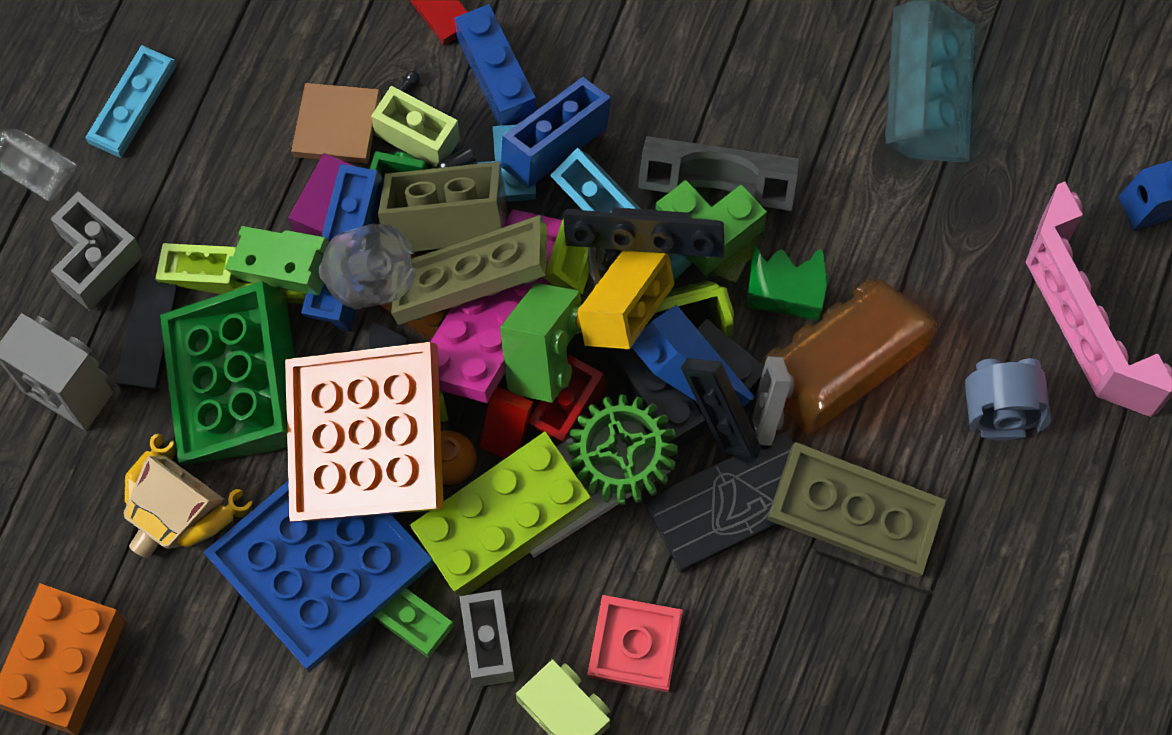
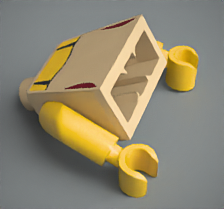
(172, 504)

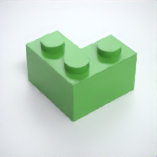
(738, 211)
(537, 341)

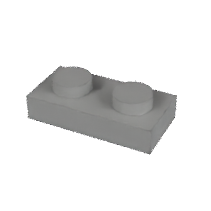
(769, 401)

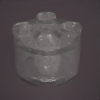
(368, 266)

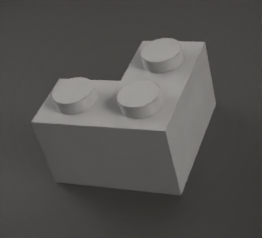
(100, 251)

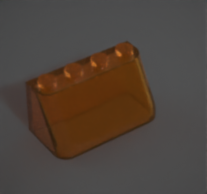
(852, 352)

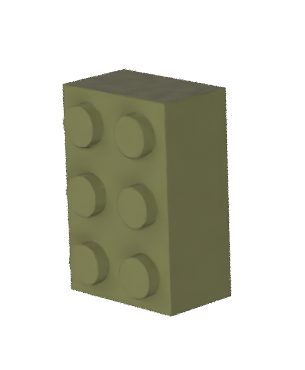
(444, 204)

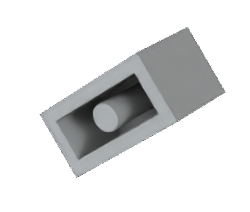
(487, 638)

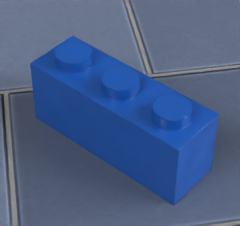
(495, 66)
(555, 132)

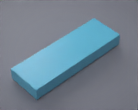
(131, 101)

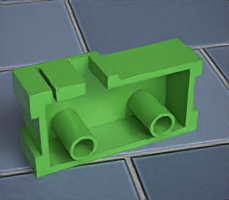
(279, 259)

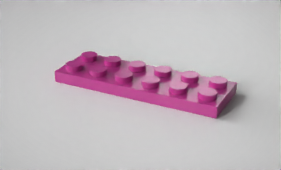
(471, 335)

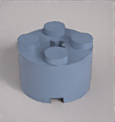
(1007, 398)

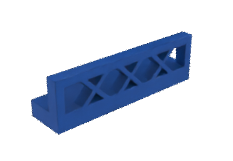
(352, 205)

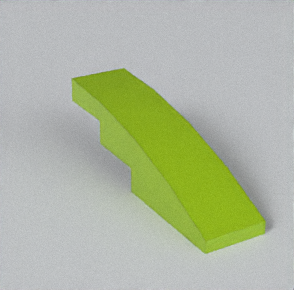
(204, 270)

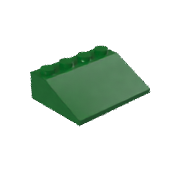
(229, 373)

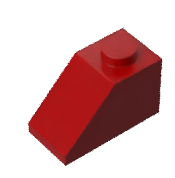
(561, 415)

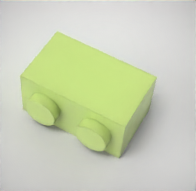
(415, 127)
(561, 705)

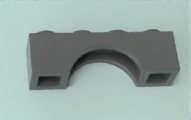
(765, 176)

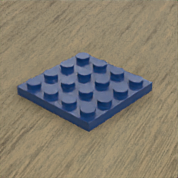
(316, 577)

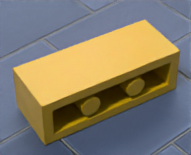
(625, 299)

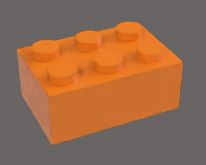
(59, 659)

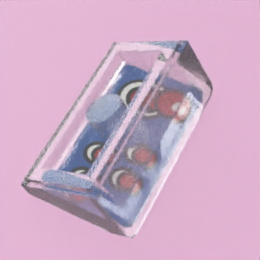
(33, 163)

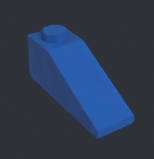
(668, 344)

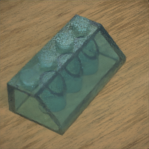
(930, 82)

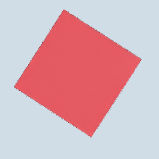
(635, 643)

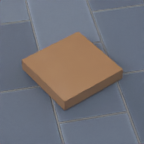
(335, 122)

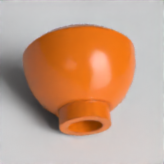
(458, 457)

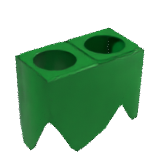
(787, 289)

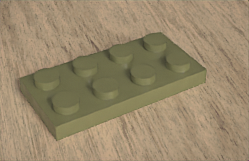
(474, 269)
(856, 509)

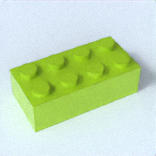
(503, 515)

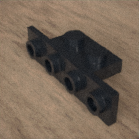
(645, 231)

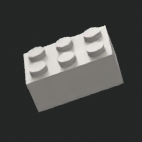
(54, 370)

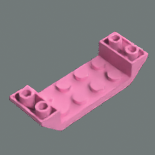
(1138, 386)

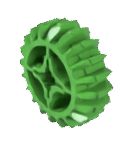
(605, 454)

